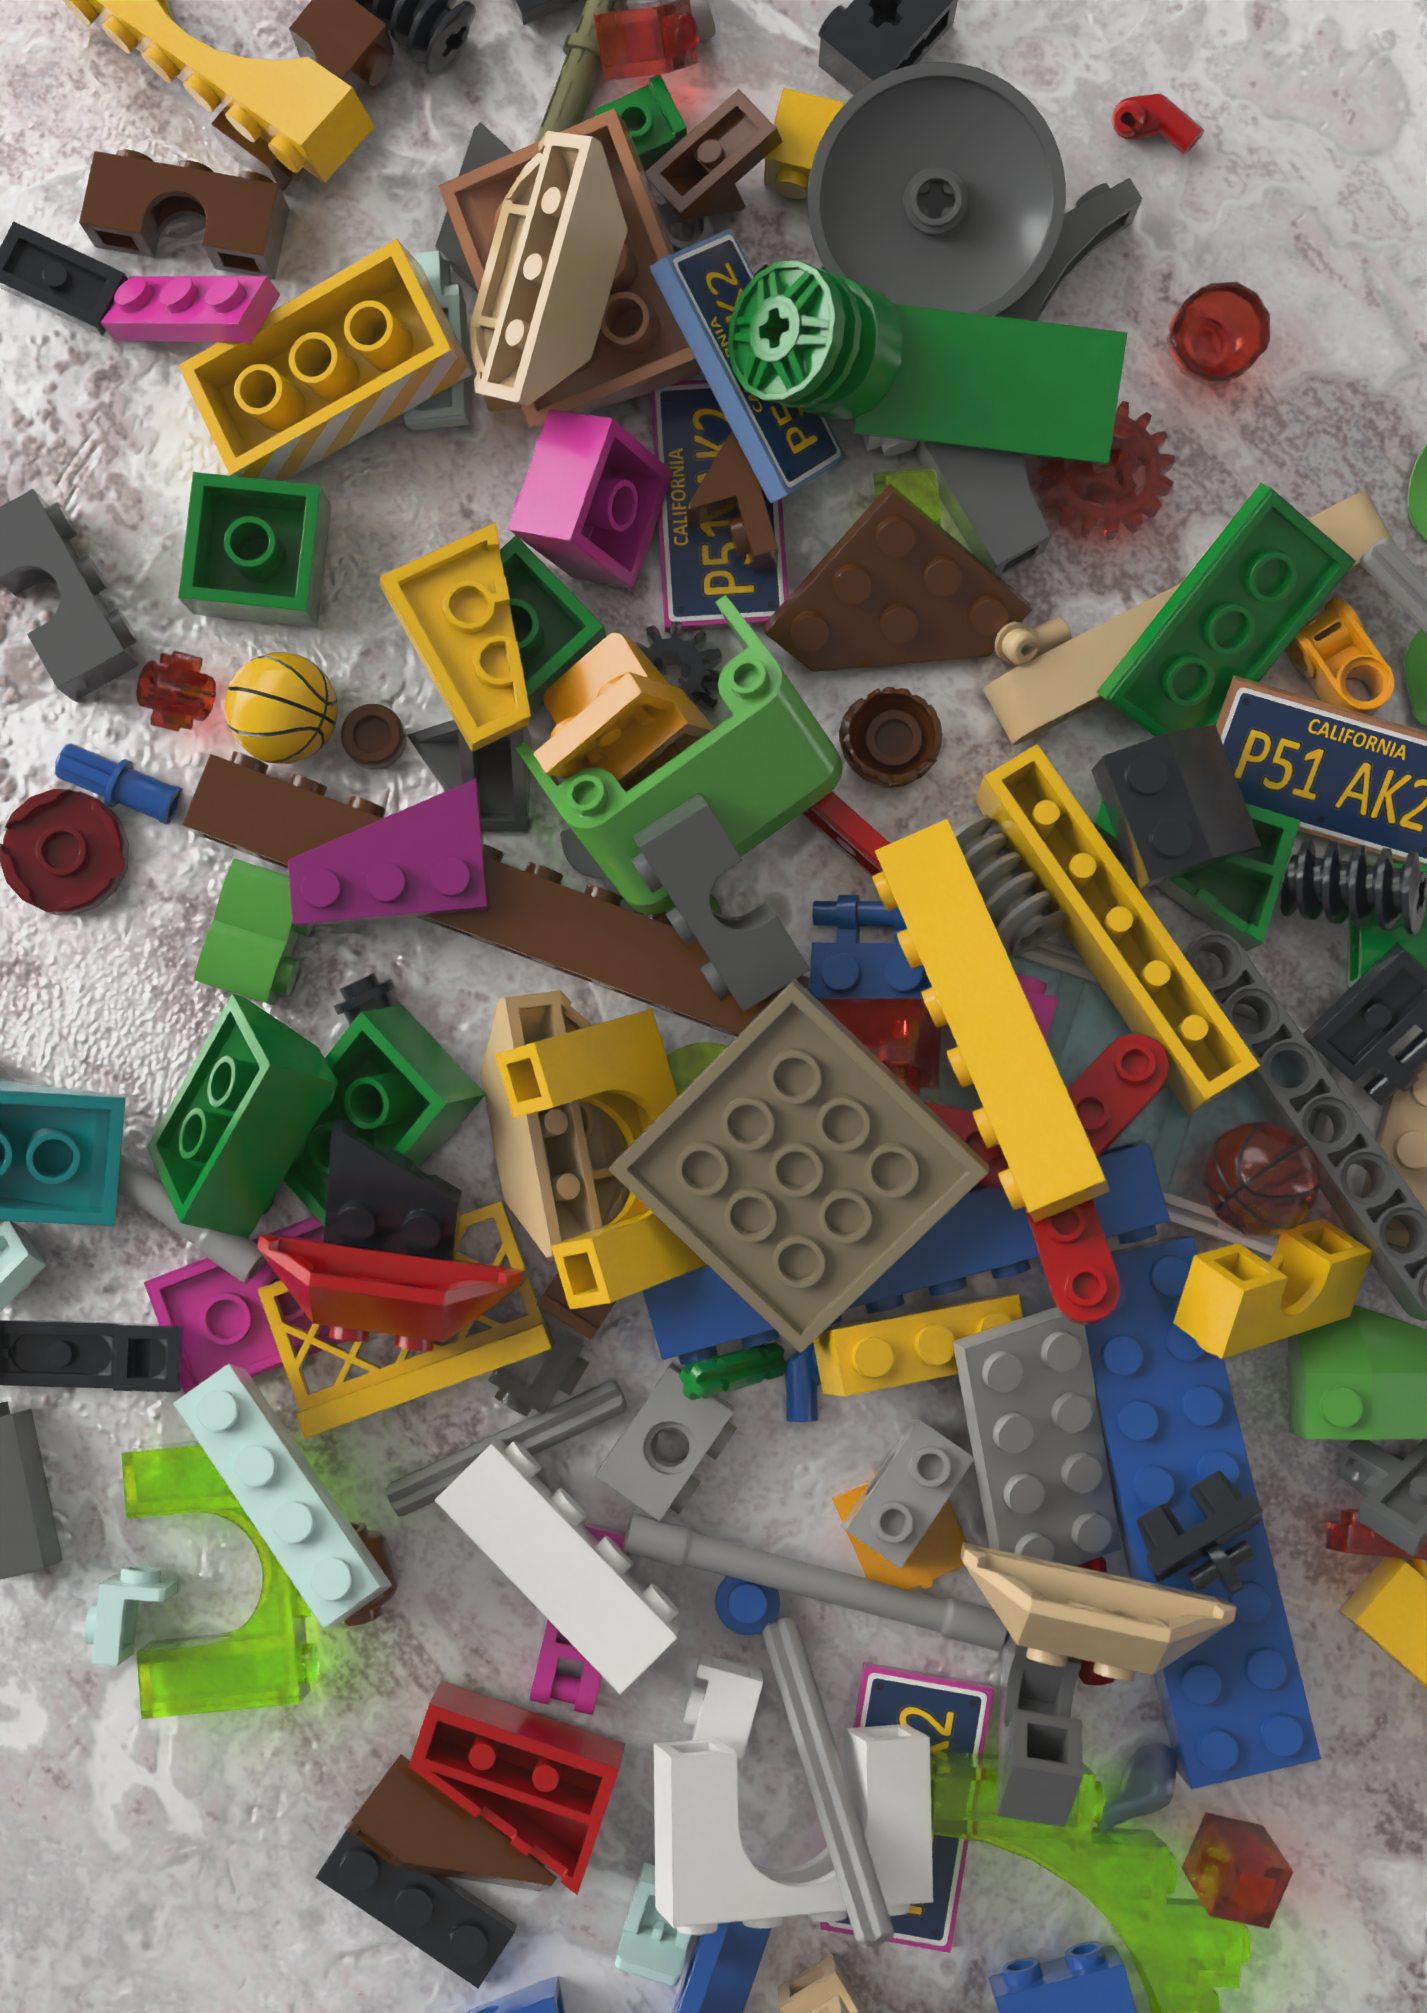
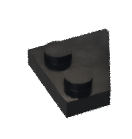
(387, 1200)

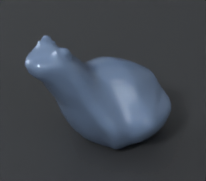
(1144, 1787)

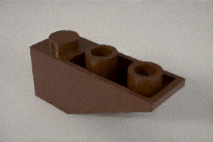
(431, 1834)

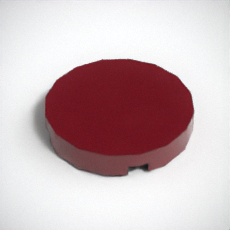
(64, 852)

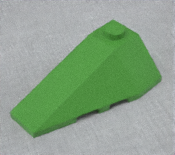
(1359, 1379)

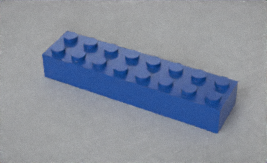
(1166, 1425)

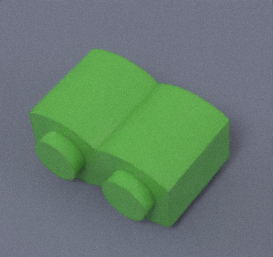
(252, 936)

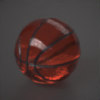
(1260, 1179)

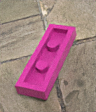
(190, 308)

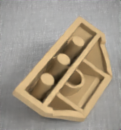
(547, 271)
(555, 1158)
(1092, 1613)

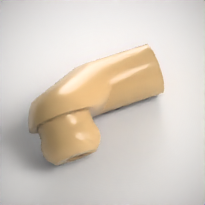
(1021, 643)

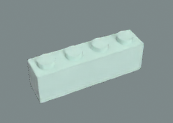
(282, 1495)

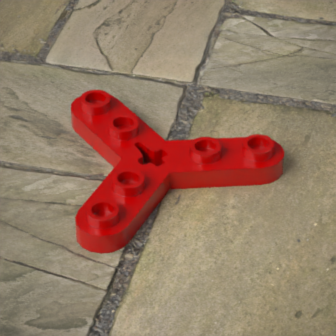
(1073, 1241)

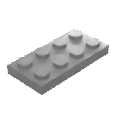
(1038, 1439)

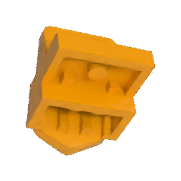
(617, 716)

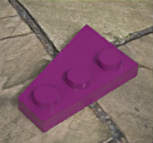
(397, 867)

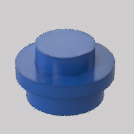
(746, 1605)

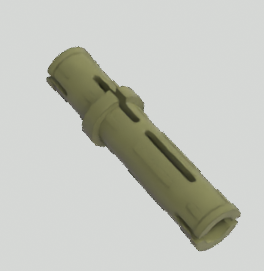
(578, 72)

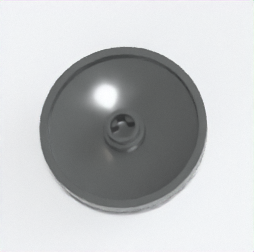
(938, 189)

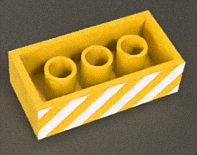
(327, 367)

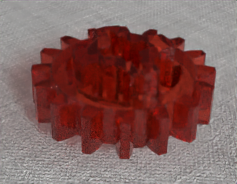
(1117, 493)

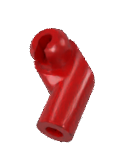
(1154, 117)

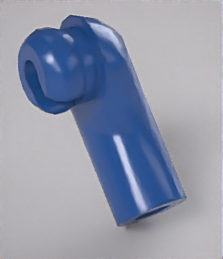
(801, 1386)

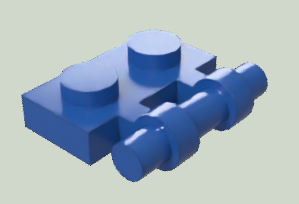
(859, 968)

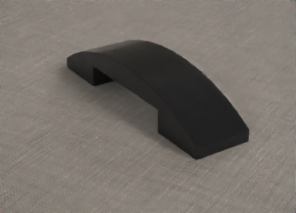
(91, 1355)

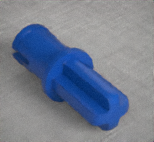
(118, 783)

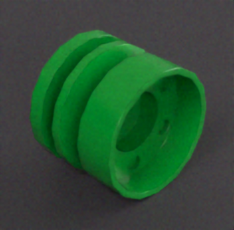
(814, 341)

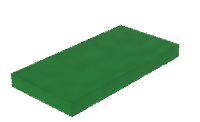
(1002, 386)
(1228, 616)

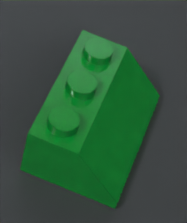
(240, 1119)

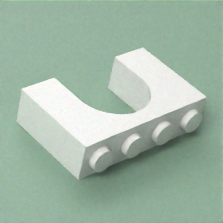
(710, 1879)

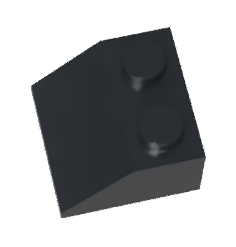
(1174, 805)

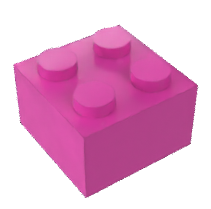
(590, 498)

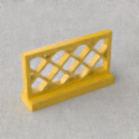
(417, 1374)

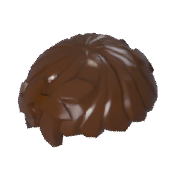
(890, 737)

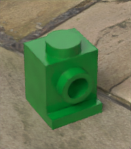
(659, 113)

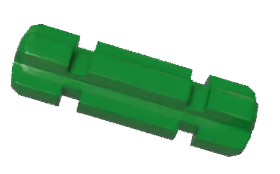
(733, 1371)

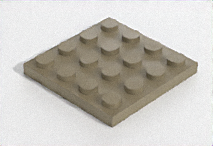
(799, 1166)

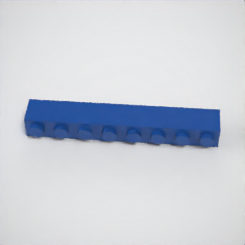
(973, 1237)

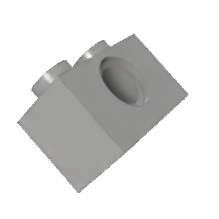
(643, 1476)
(907, 1492)

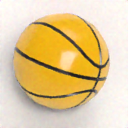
(281, 708)

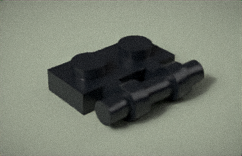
(1372, 1019)

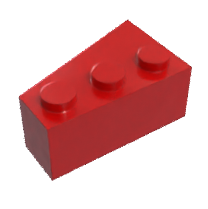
(521, 1773)

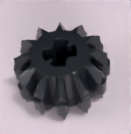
(692, 662)

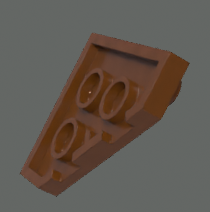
(894, 596)

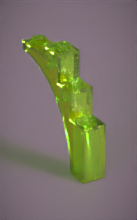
(1121, 1872)

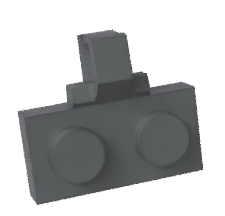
(1393, 1491)

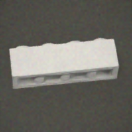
(560, 1564)

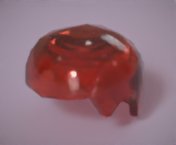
(1219, 332)

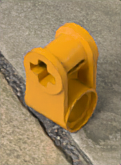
(1340, 656)

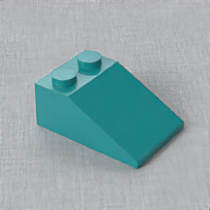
(59, 1154)

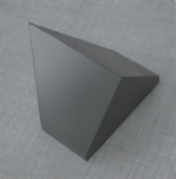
(497, 767)

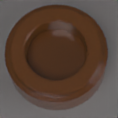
(373, 736)

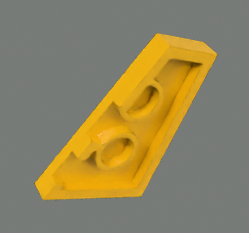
(464, 633)

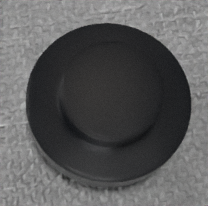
(365, 995)

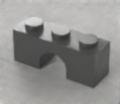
(83, 640)
(747, 953)
(1037, 1738)

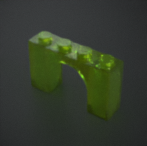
(234, 1670)

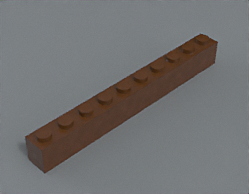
(527, 909)

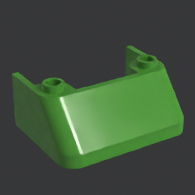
(750, 770)

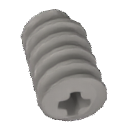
(1006, 898)

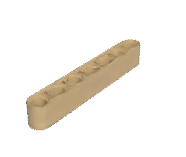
(1067, 677)

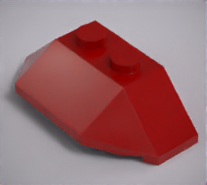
(386, 1290)

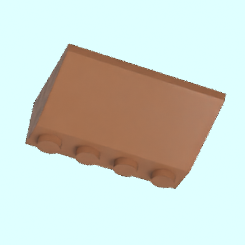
(638, 336)

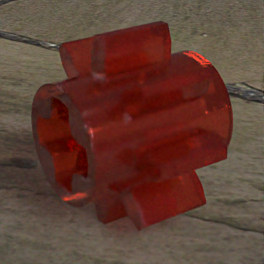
(176, 691)

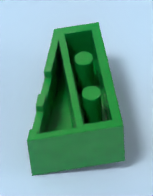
(1236, 892)

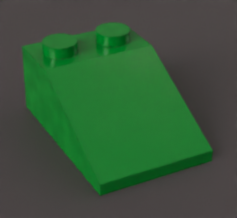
(396, 1092)

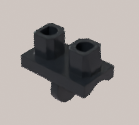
(1226, 1519)

